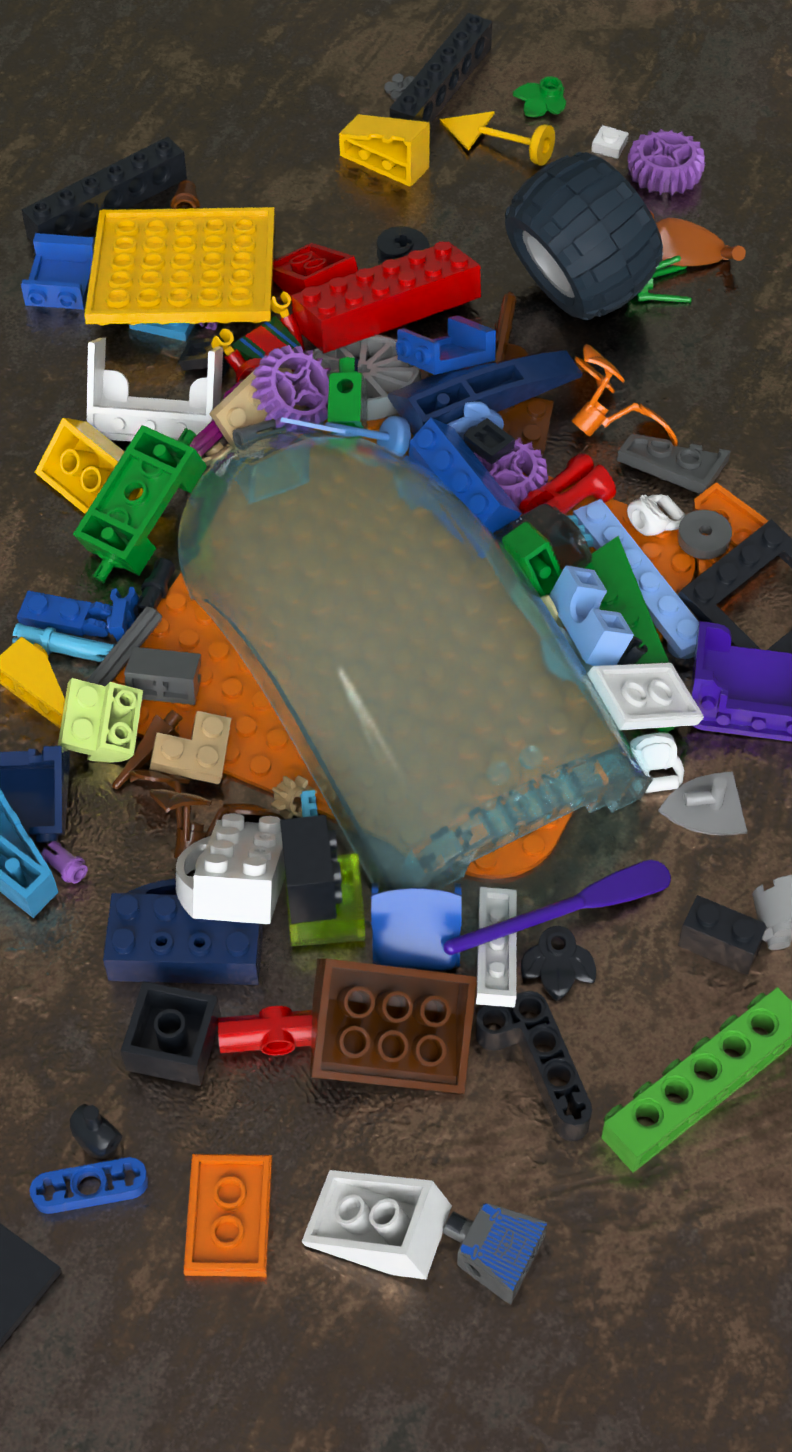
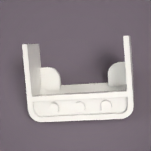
(121, 415)

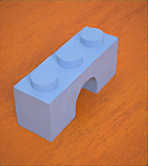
(597, 633)

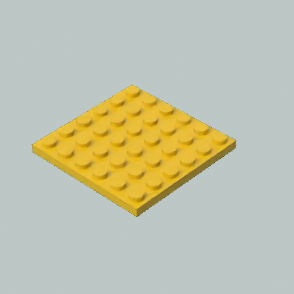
(182, 266)

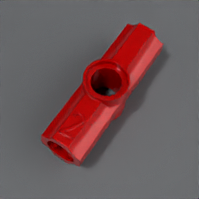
(272, 1031)

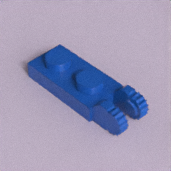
(64, 614)

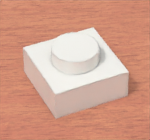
(610, 142)

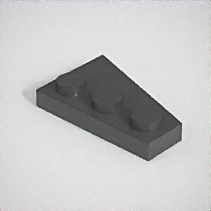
(679, 465)

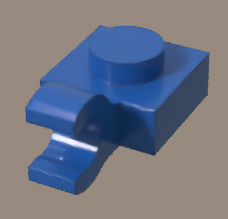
(122, 612)

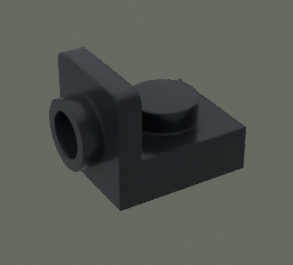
(196, 355)
(489, 441)

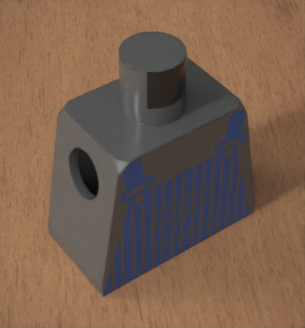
(497, 1247)

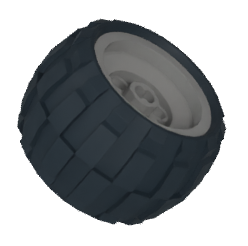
(584, 235)

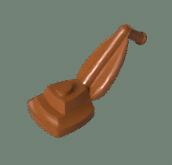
(694, 243)

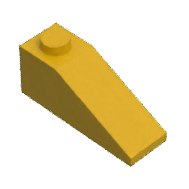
(31, 678)

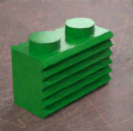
(534, 556)

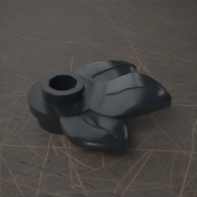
(558, 967)

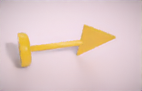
(469, 127)

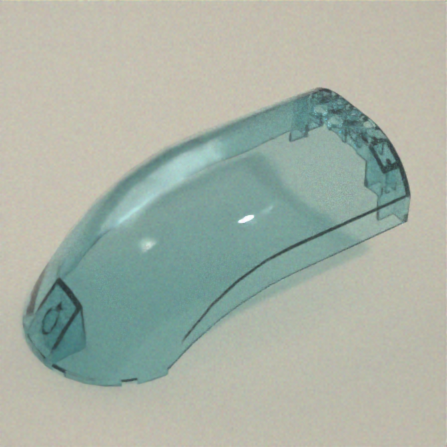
(399, 653)

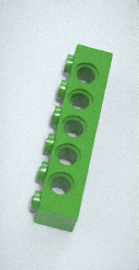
(639, 1143)

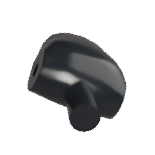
(94, 1132)

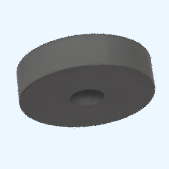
(704, 546)

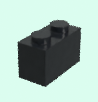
(722, 935)

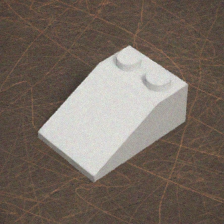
(379, 1222)

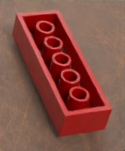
(386, 296)

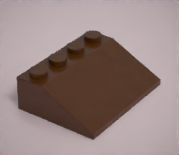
(391, 1025)

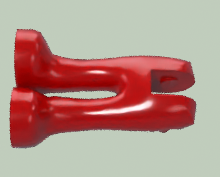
(587, 481)

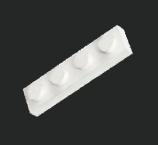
(498, 957)

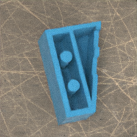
(23, 870)

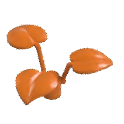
(593, 412)

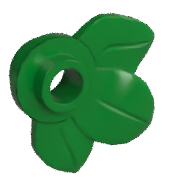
(542, 97)

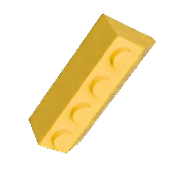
(80, 462)

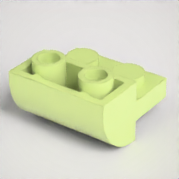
(100, 720)

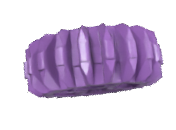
(666, 162)
(278, 393)
(510, 468)

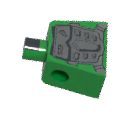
(348, 395)

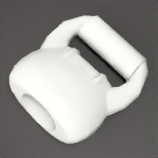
(650, 519)
(656, 753)

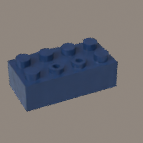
(160, 942)

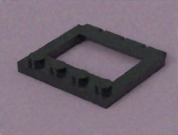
(730, 573)

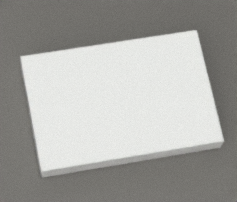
(645, 696)

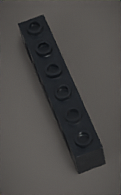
(445, 71)
(111, 188)

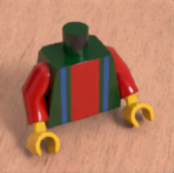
(263, 338)

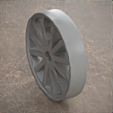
(381, 371)

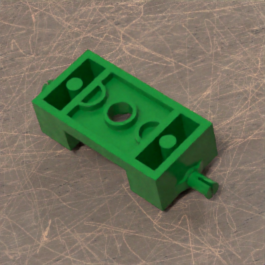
(120, 527)

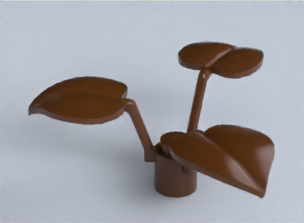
(188, 831)

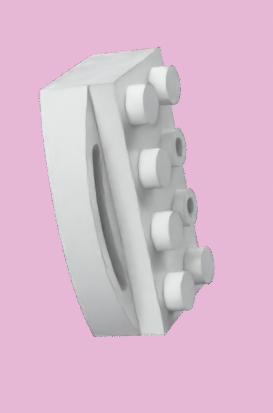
(235, 871)

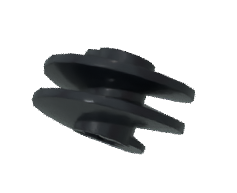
(399, 242)

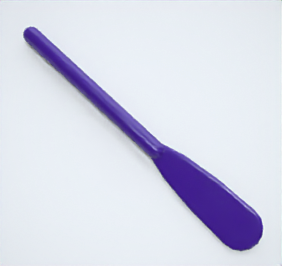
(619, 887)

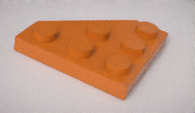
(740, 516)

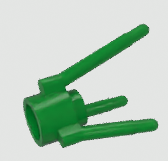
(644, 295)

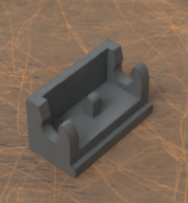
(164, 674)

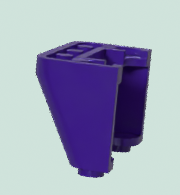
(741, 686)

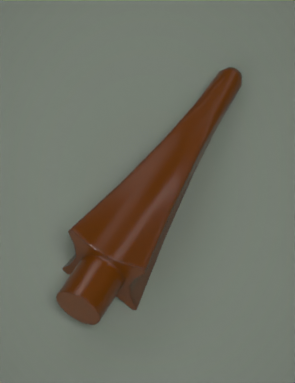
(144, 750)

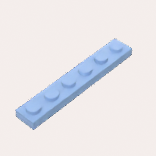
(664, 605)

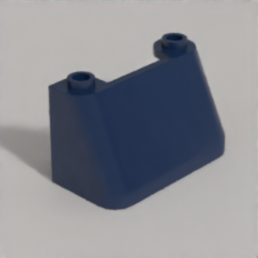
(37, 789)

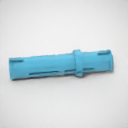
(63, 643)

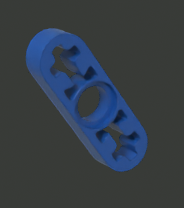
(76, 1174)

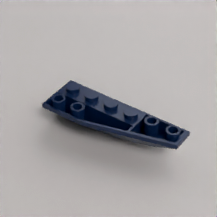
(494, 383)

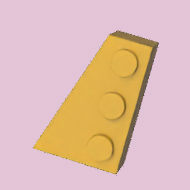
(388, 146)

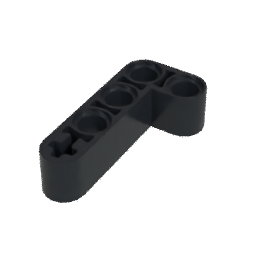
(542, 1065)

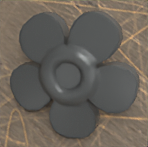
(398, 85)

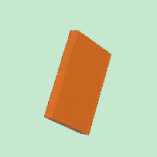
(228, 1215)

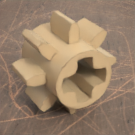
(288, 796)

